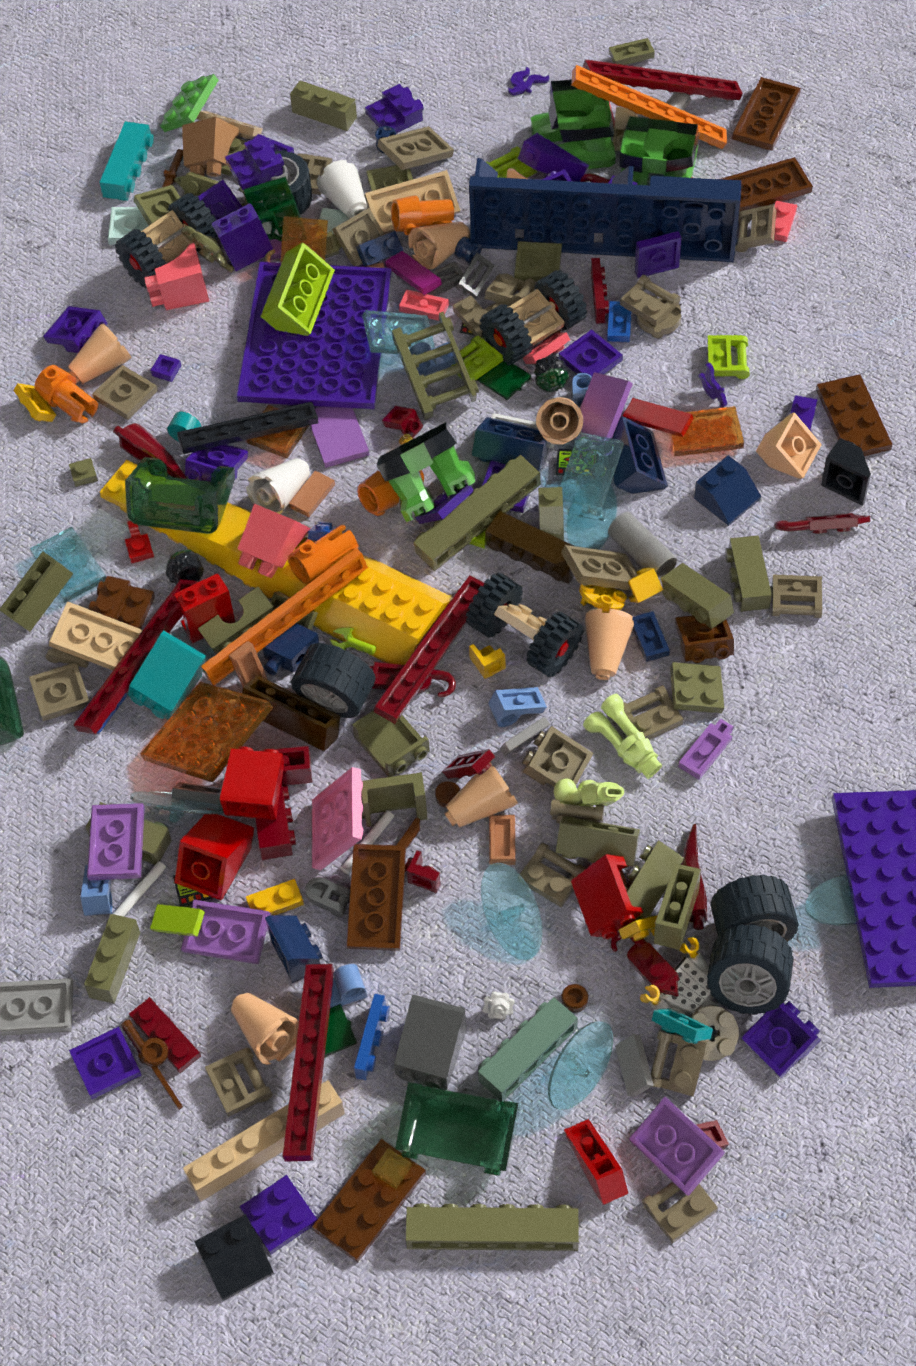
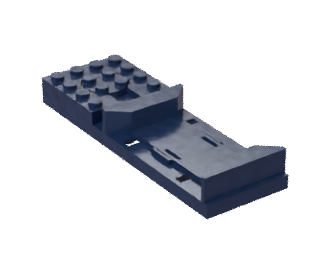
(625, 213)

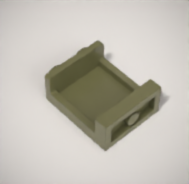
(390, 744)
(393, 794)

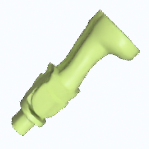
(635, 748)
(588, 792)

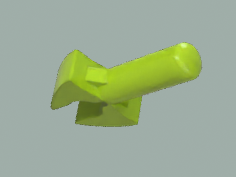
(352, 642)

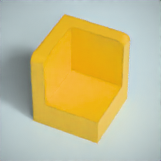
(644, 585)
(487, 660)

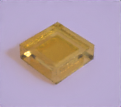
(392, 1168)

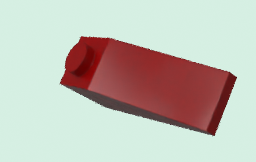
(597, 1162)

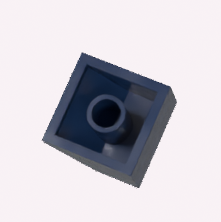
(727, 490)
(292, 944)

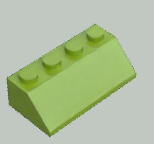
(298, 291)

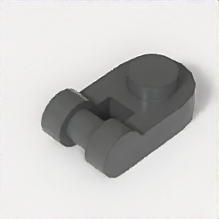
(320, 892)

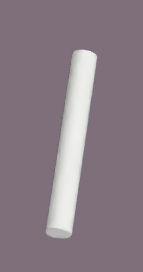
(370, 837)
(140, 889)

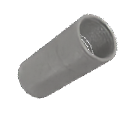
(641, 544)

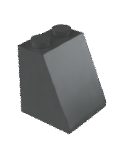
(430, 1042)

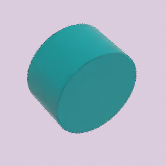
(180, 422)

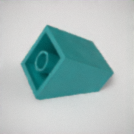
(166, 676)

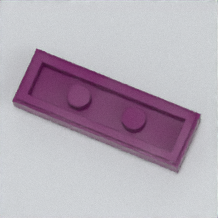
(413, 273)

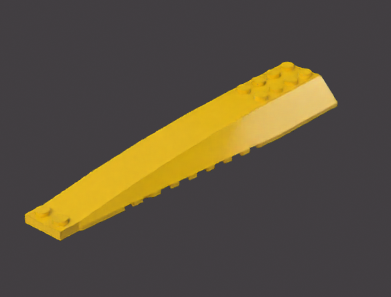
(379, 603)

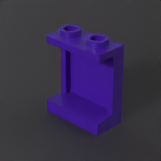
(242, 237)

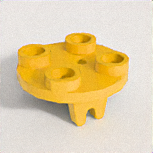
(602, 597)

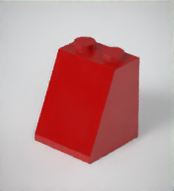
(252, 783)
(213, 854)

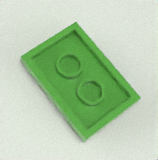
(189, 102)

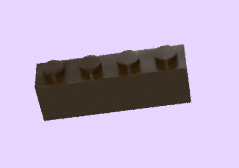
(529, 546)
(296, 714)

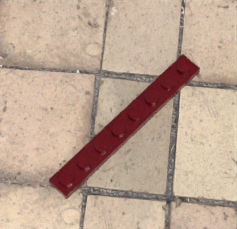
(666, 80)
(428, 653)
(120, 679)
(308, 1063)

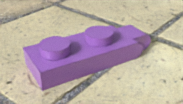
(706, 749)

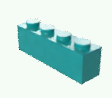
(126, 161)

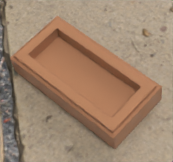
(312, 493)
(247, 663)
(502, 839)

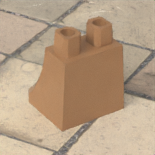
(207, 145)

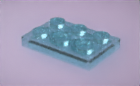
(380, 327)
(590, 469)
(72, 553)

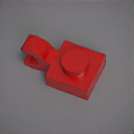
(138, 545)

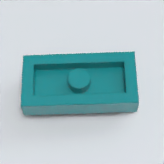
(676, 1022)

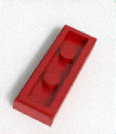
(658, 417)

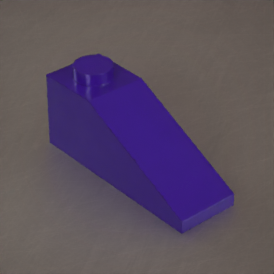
(547, 157)

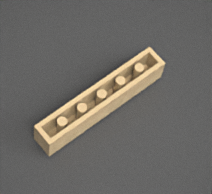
(253, 1147)

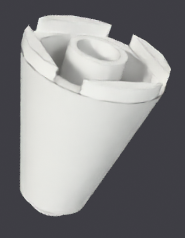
(343, 187)
(278, 484)

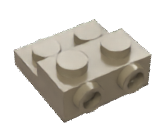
(556, 758)

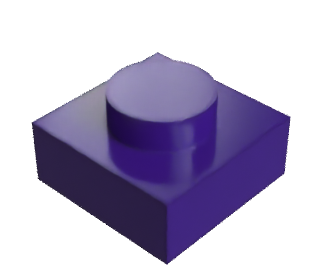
(166, 368)

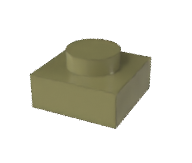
(83, 472)

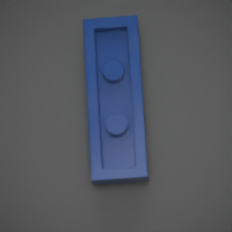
(371, 1037)

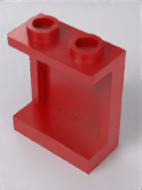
(202, 603)
(604, 897)

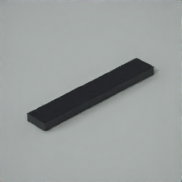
(247, 427)

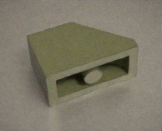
(551, 511)

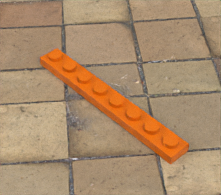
(644, 104)
(288, 613)

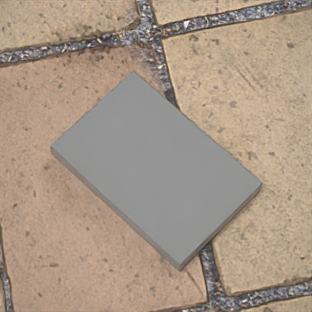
(36, 1006)

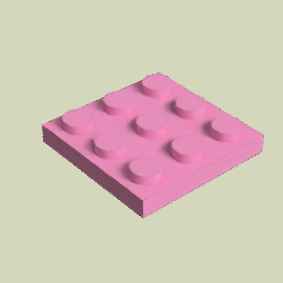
(337, 818)

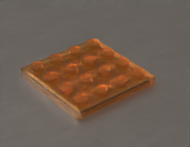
(205, 730)

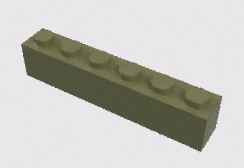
(477, 512)
(492, 1228)

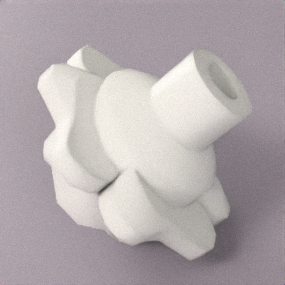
(498, 1005)

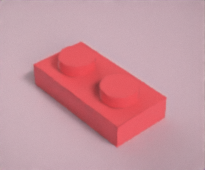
(784, 219)
(421, 304)
(552, 344)

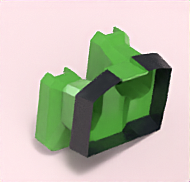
(580, 122)
(658, 148)
(430, 449)

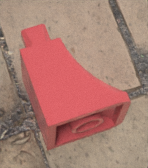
(178, 282)
(269, 539)

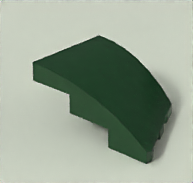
(272, 203)

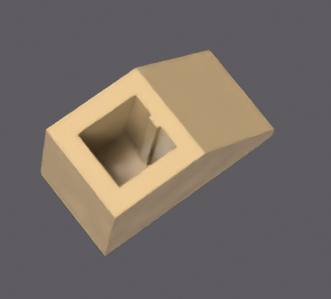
(621, 120)

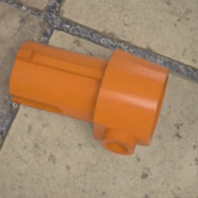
(411, 213)
(60, 390)
(377, 494)
(315, 557)

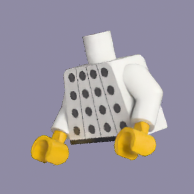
(691, 986)

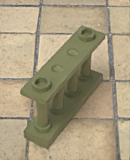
(420, 382)

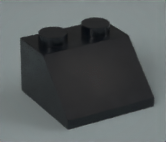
(847, 472)
(234, 1257)

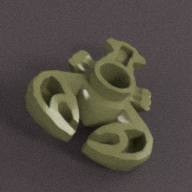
(209, 247)

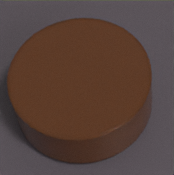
(445, 792)
(574, 998)
(154, 1052)

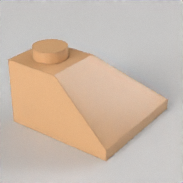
(789, 447)

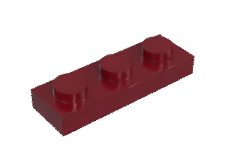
(599, 290)
(469, 764)
(156, 1024)

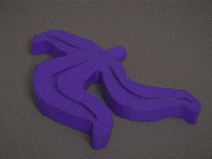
(520, 86)
(711, 386)

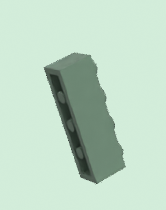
(527, 1049)

